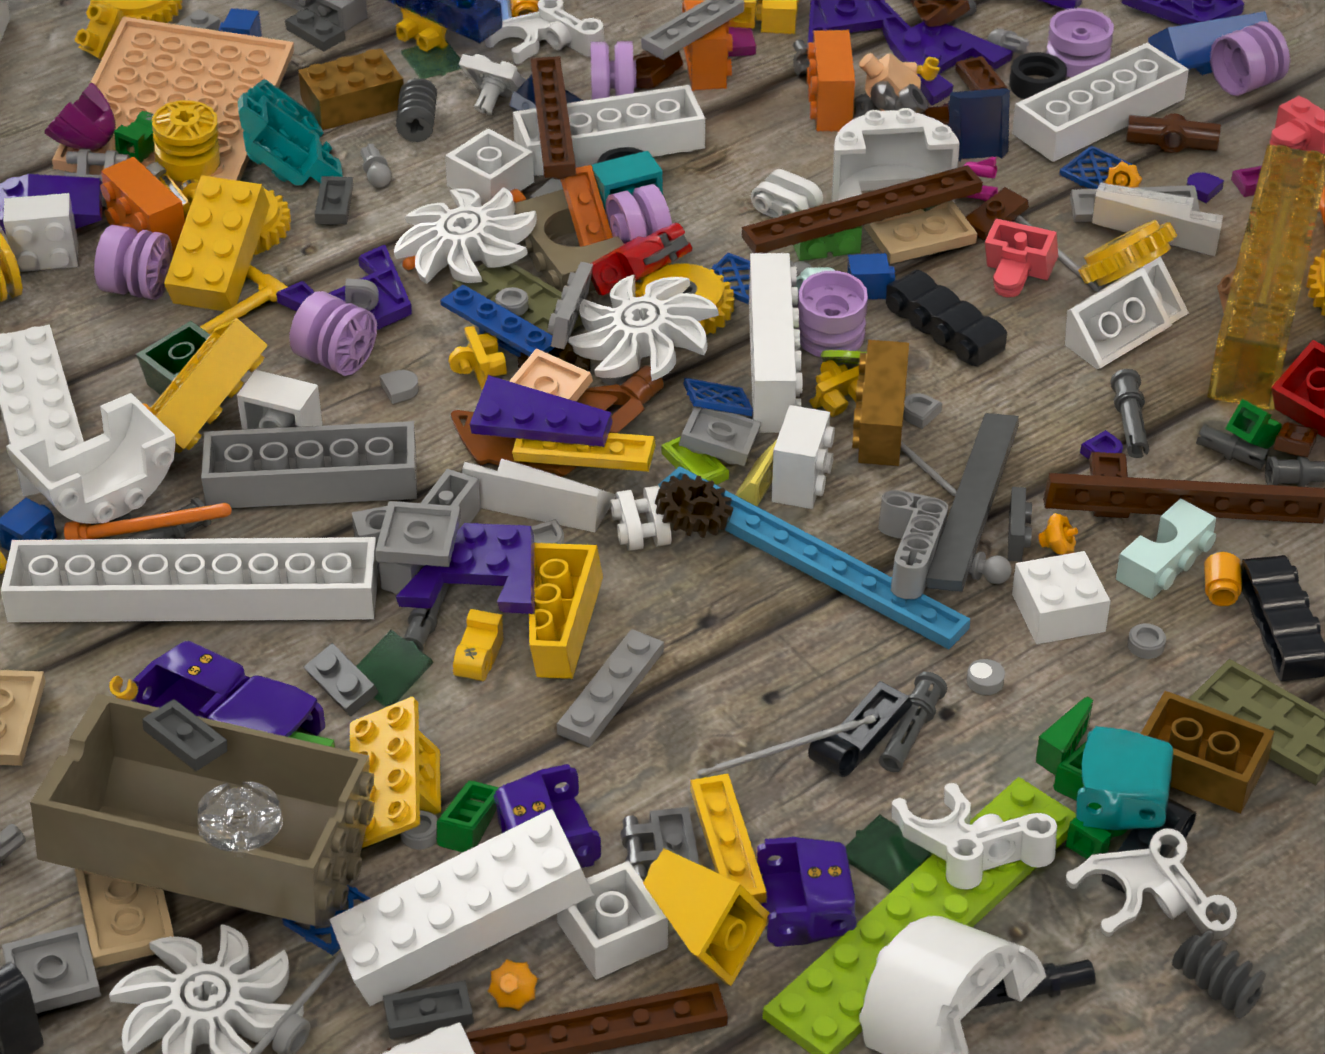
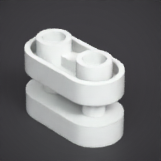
(785, 194)
(630, 529)

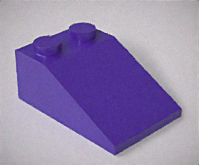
(83, 192)

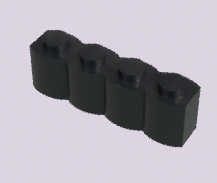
(948, 319)
(1284, 617)

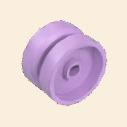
(1080, 39)
(612, 74)
(637, 213)

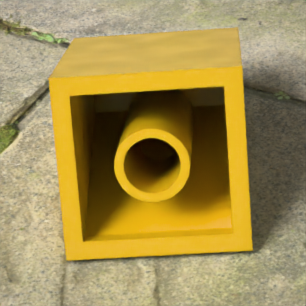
(708, 912)

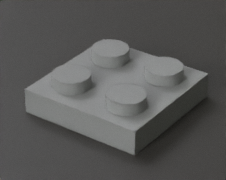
(720, 435)
(418, 533)
(56, 967)

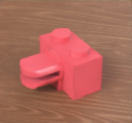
(1300, 126)
(1019, 253)

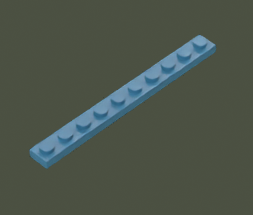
(839, 570)

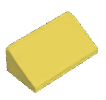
(758, 478)

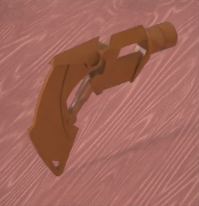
(631, 394)

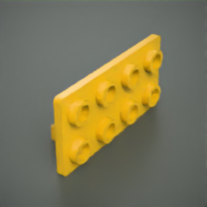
(403, 768)

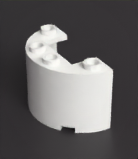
(890, 150)
(105, 473)
(933, 980)

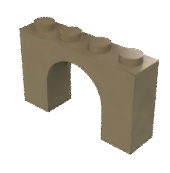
(552, 222)

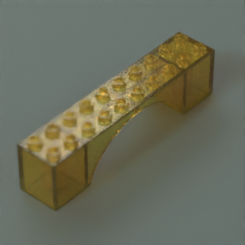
(1268, 277)

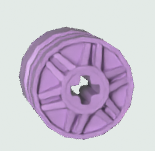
(1249, 58)
(132, 262)
(832, 312)
(333, 333)

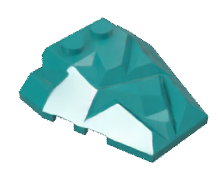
(284, 136)

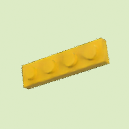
(619, 452)
(727, 833)

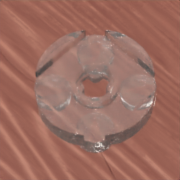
(243, 834)

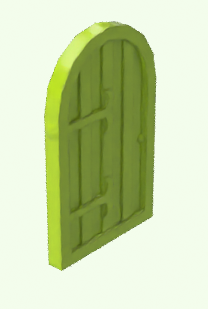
(841, 356)

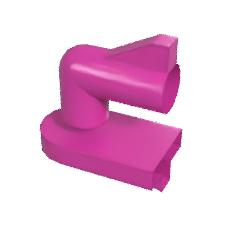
(987, 169)

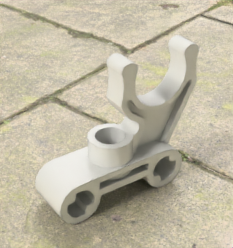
(549, 24)
(980, 845)
(1163, 877)

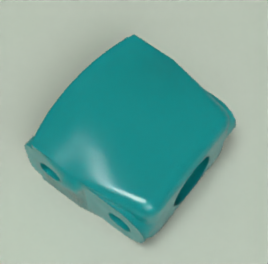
(1126, 777)

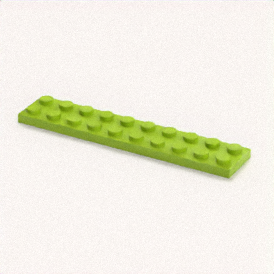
(826, 999)

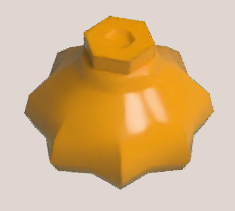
(1124, 175)
(1058, 535)
(513, 985)

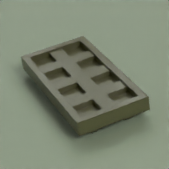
(541, 296)
(1297, 724)

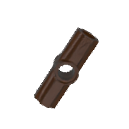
(1159, 132)

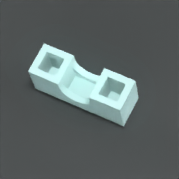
(1181, 538)

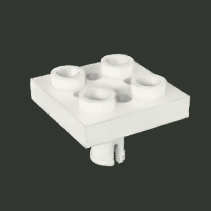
(491, 78)

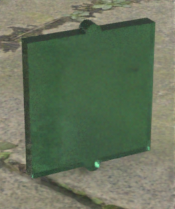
(432, 63)
(393, 667)
(884, 853)

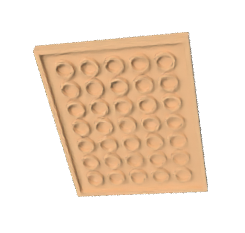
(171, 62)

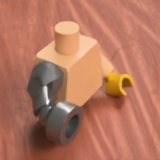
(896, 83)

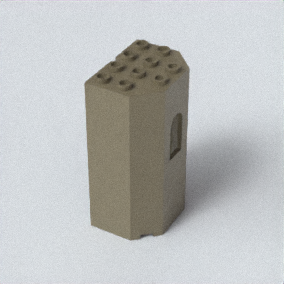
(132, 814)

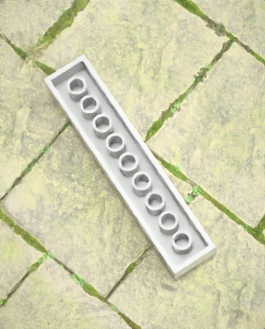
(190, 579)

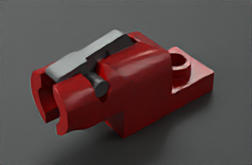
(639, 257)

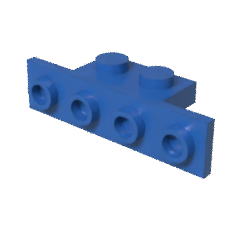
(510, 330)

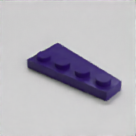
(531, 414)

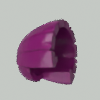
(85, 123)

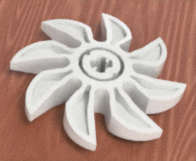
(465, 235)
(643, 327)
(202, 999)

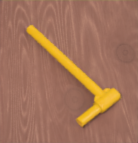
(267, 291)

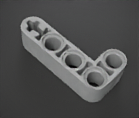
(919, 524)

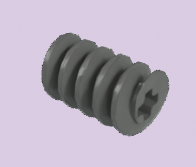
(416, 109)
(1220, 973)

